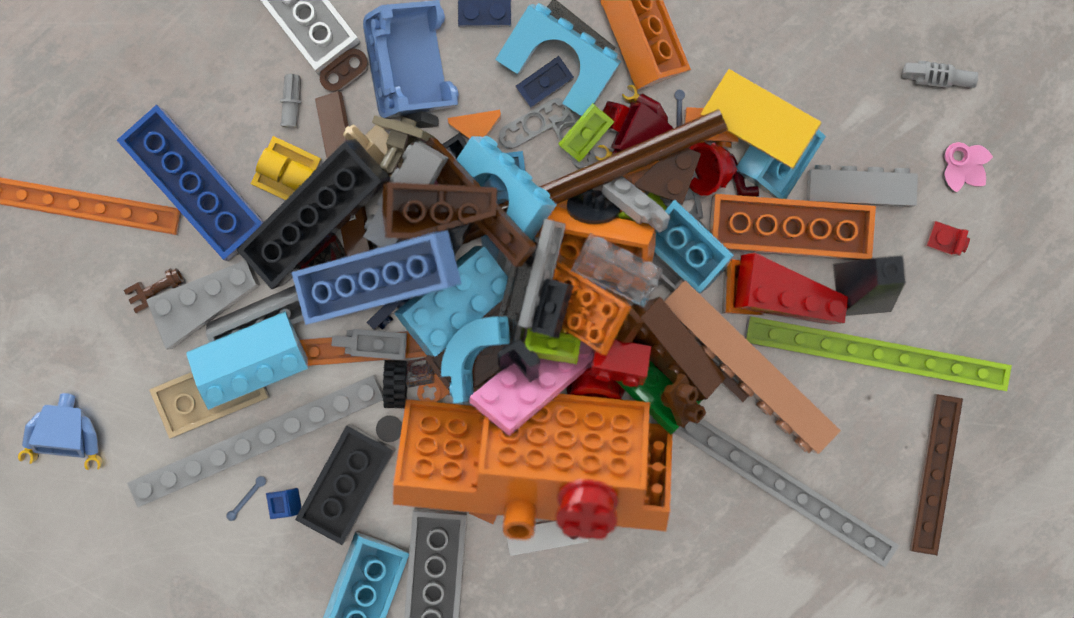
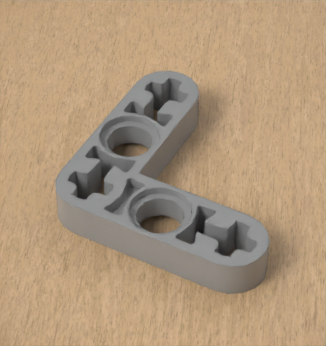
(557, 124)

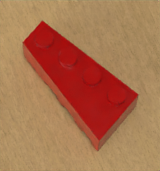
(783, 292)

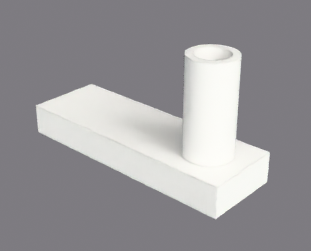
(546, 536)

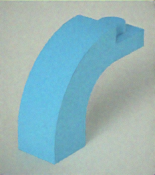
(464, 349)

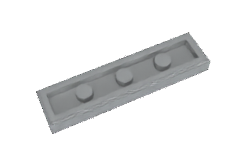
(543, 268)

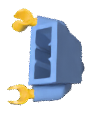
(61, 432)

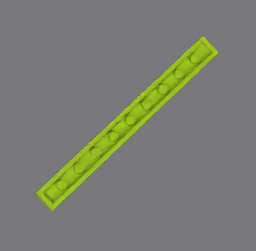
(878, 353)

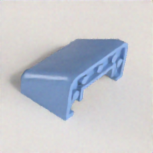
(407, 58)

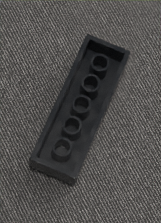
(313, 213)

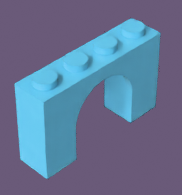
(596, 64)
(527, 201)

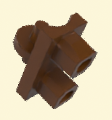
(682, 400)

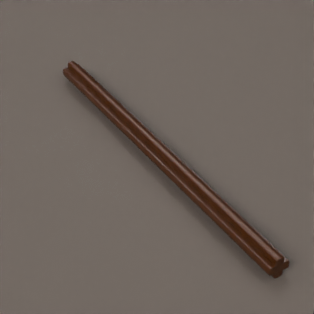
(627, 161)

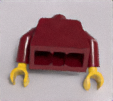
(642, 123)

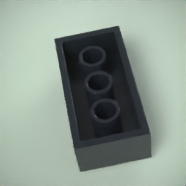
(345, 484)

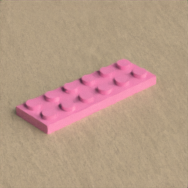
(512, 399)

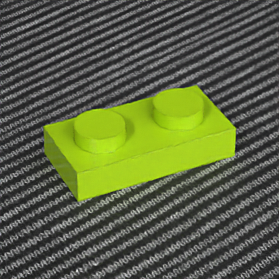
(586, 132)
(550, 348)

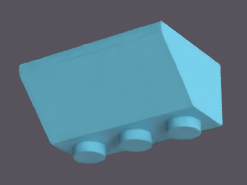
(773, 175)
(691, 249)

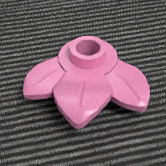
(969, 168)

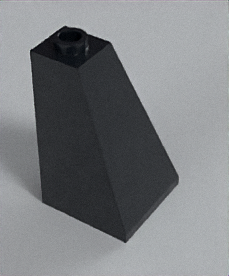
(870, 284)

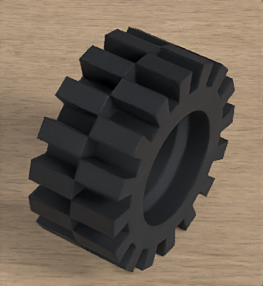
(394, 384)

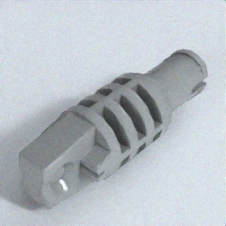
(939, 74)

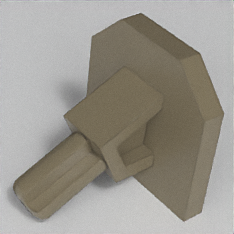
(400, 137)

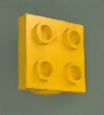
(283, 168)

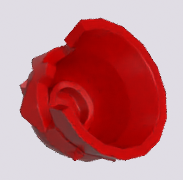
(713, 168)

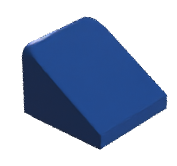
(283, 503)

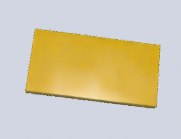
(762, 119)

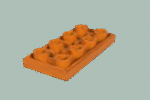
(592, 312)

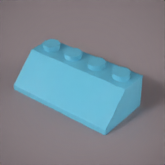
(247, 360)
(367, 579)

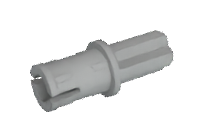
(290, 101)

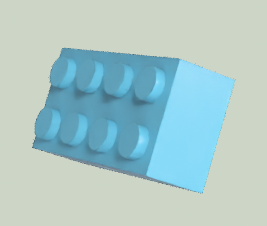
(440, 314)

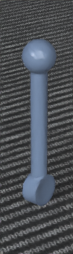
(679, 96)
(260, 481)

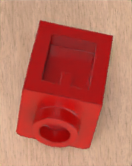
(947, 239)

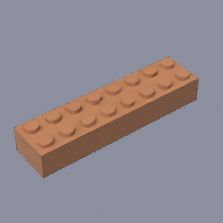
(753, 371)

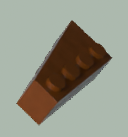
(675, 348)

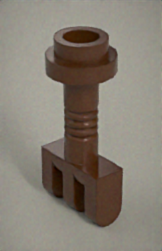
(173, 278)

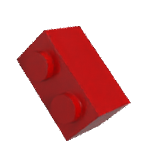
(622, 363)

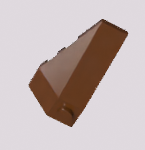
(424, 209)

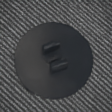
(592, 207)

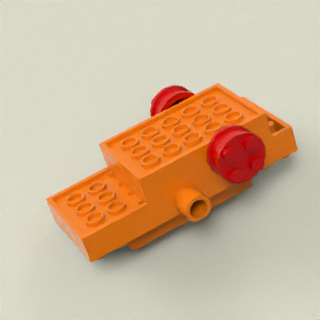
(575, 462)

